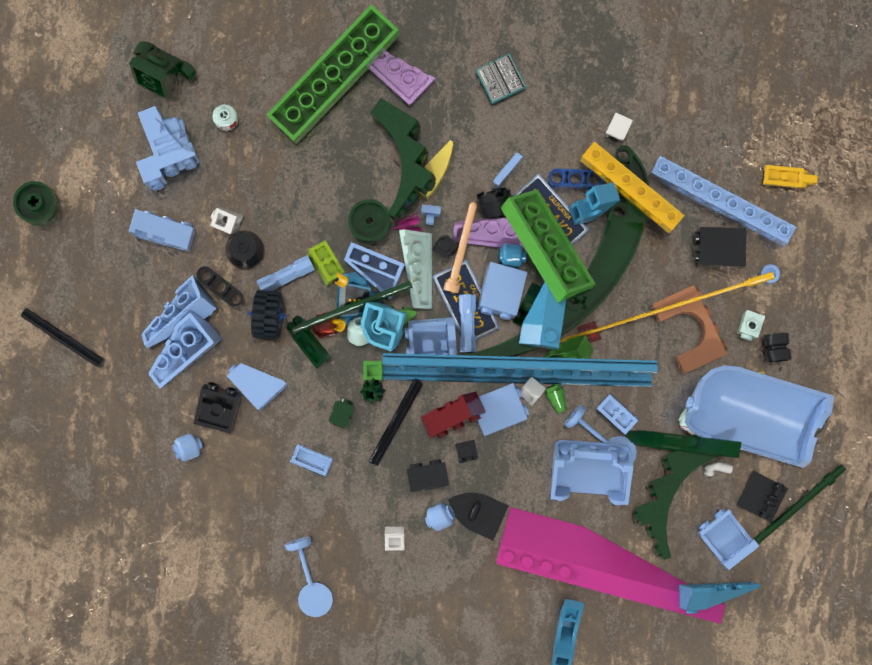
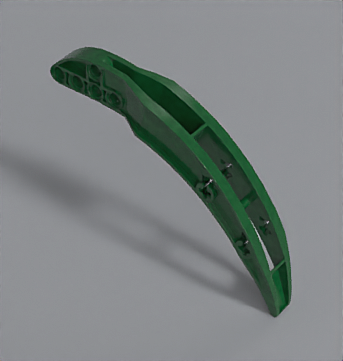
(607, 266)

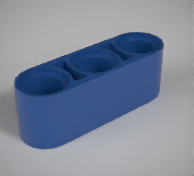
(566, 182)

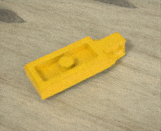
(788, 177)

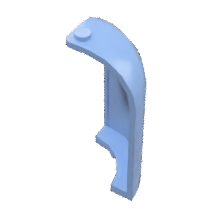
(759, 411)

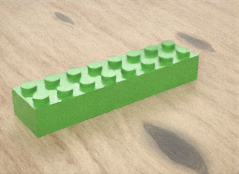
(333, 74)

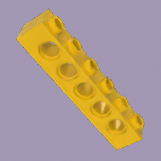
(632, 187)

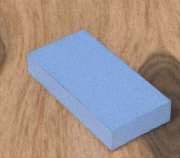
(507, 170)
(311, 460)

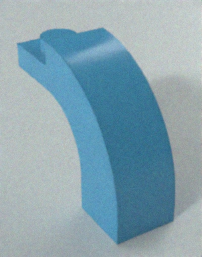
(567, 632)

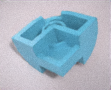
(382, 325)

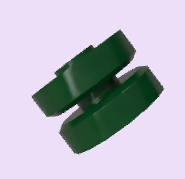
(44, 211)
(369, 233)

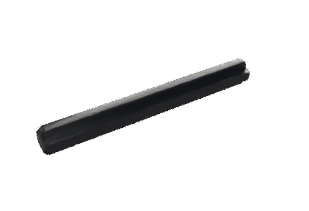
(62, 337)
(395, 422)

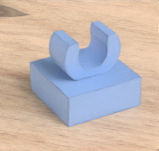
(430, 212)

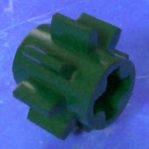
(372, 391)

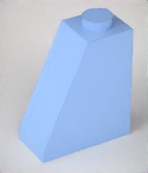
(255, 385)

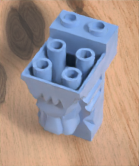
(170, 149)

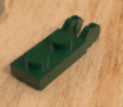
(309, 344)

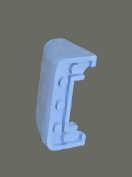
(592, 470)

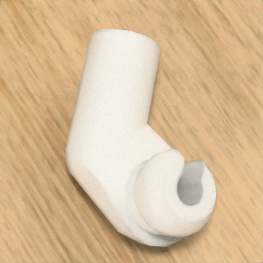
(717, 466)

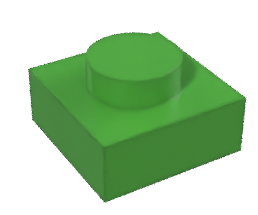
(372, 370)

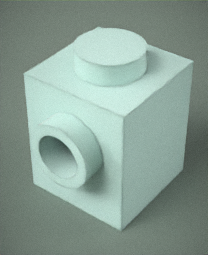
(750, 325)

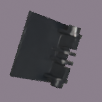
(762, 496)

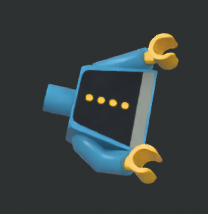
(351, 289)

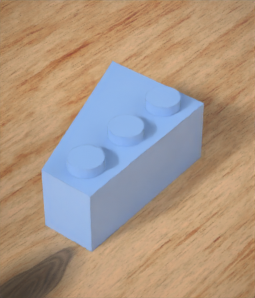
(162, 230)
(375, 267)

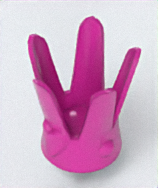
(406, 223)

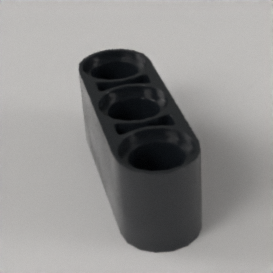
(216, 279)

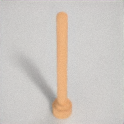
(452, 283)

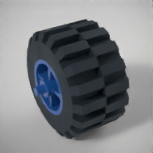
(267, 314)

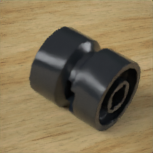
(777, 347)

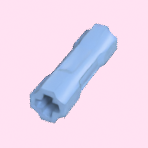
(297, 269)
(467, 308)

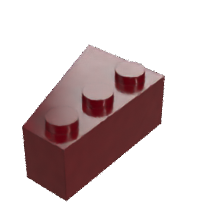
(453, 415)

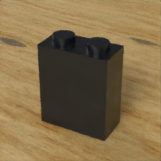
(720, 247)

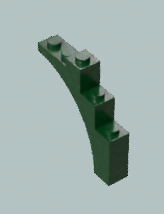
(413, 154)
(663, 489)

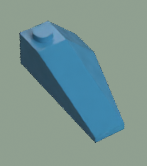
(544, 321)
(703, 596)

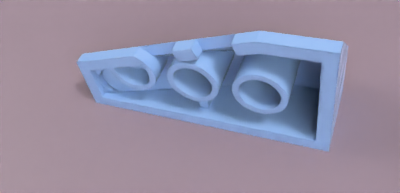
(189, 298)
(188, 342)

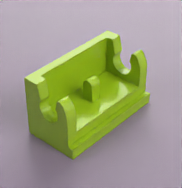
(325, 262)

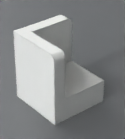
(618, 127)

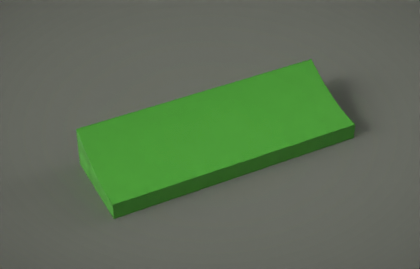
(547, 245)

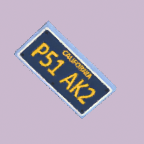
(557, 207)
(468, 284)

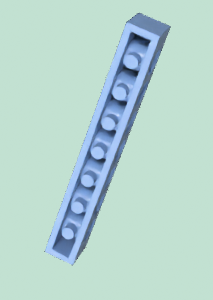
(722, 201)

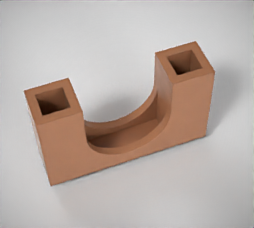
(711, 346)

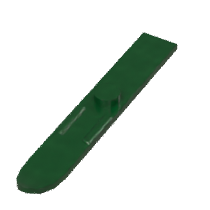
(685, 443)

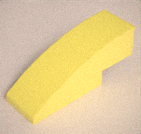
(439, 165)

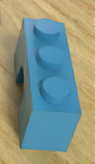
(598, 201)

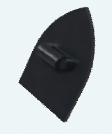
(479, 513)

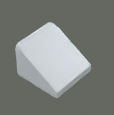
(532, 391)
(394, 538)

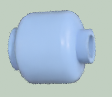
(187, 447)
(440, 516)

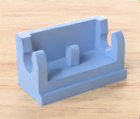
(618, 413)

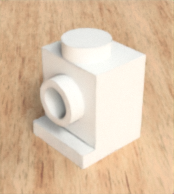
(219, 222)

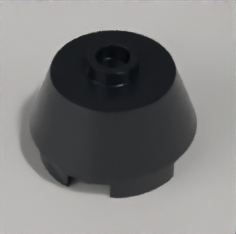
(492, 201)
(244, 249)

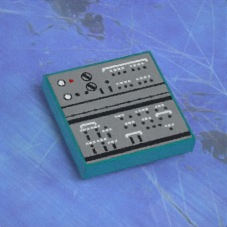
(500, 78)

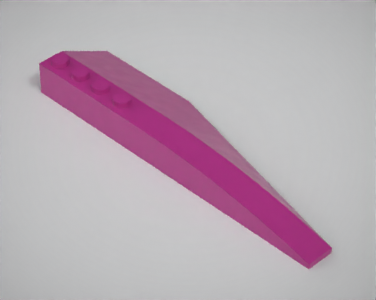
(589, 561)

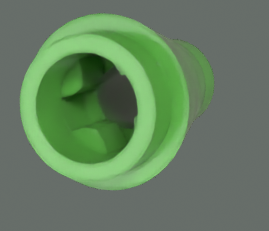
(556, 396)

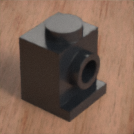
(445, 247)
(466, 451)

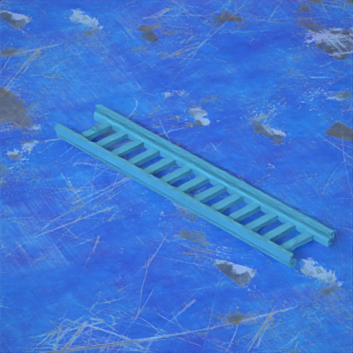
(603, 371)

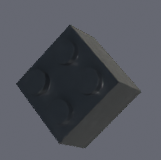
(427, 476)

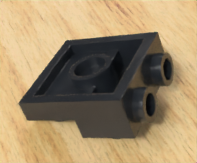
(217, 407)

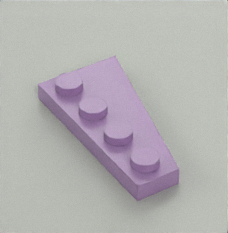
(401, 77)
(488, 232)

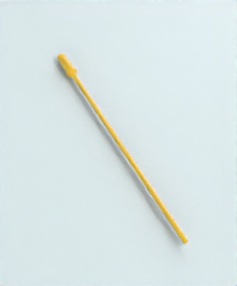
(750, 282)

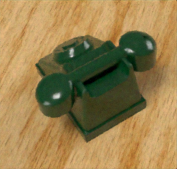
(158, 69)

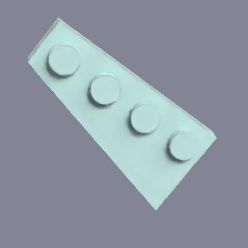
(418, 264)

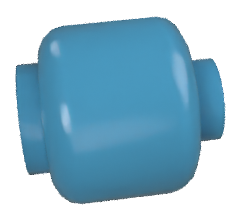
(512, 255)

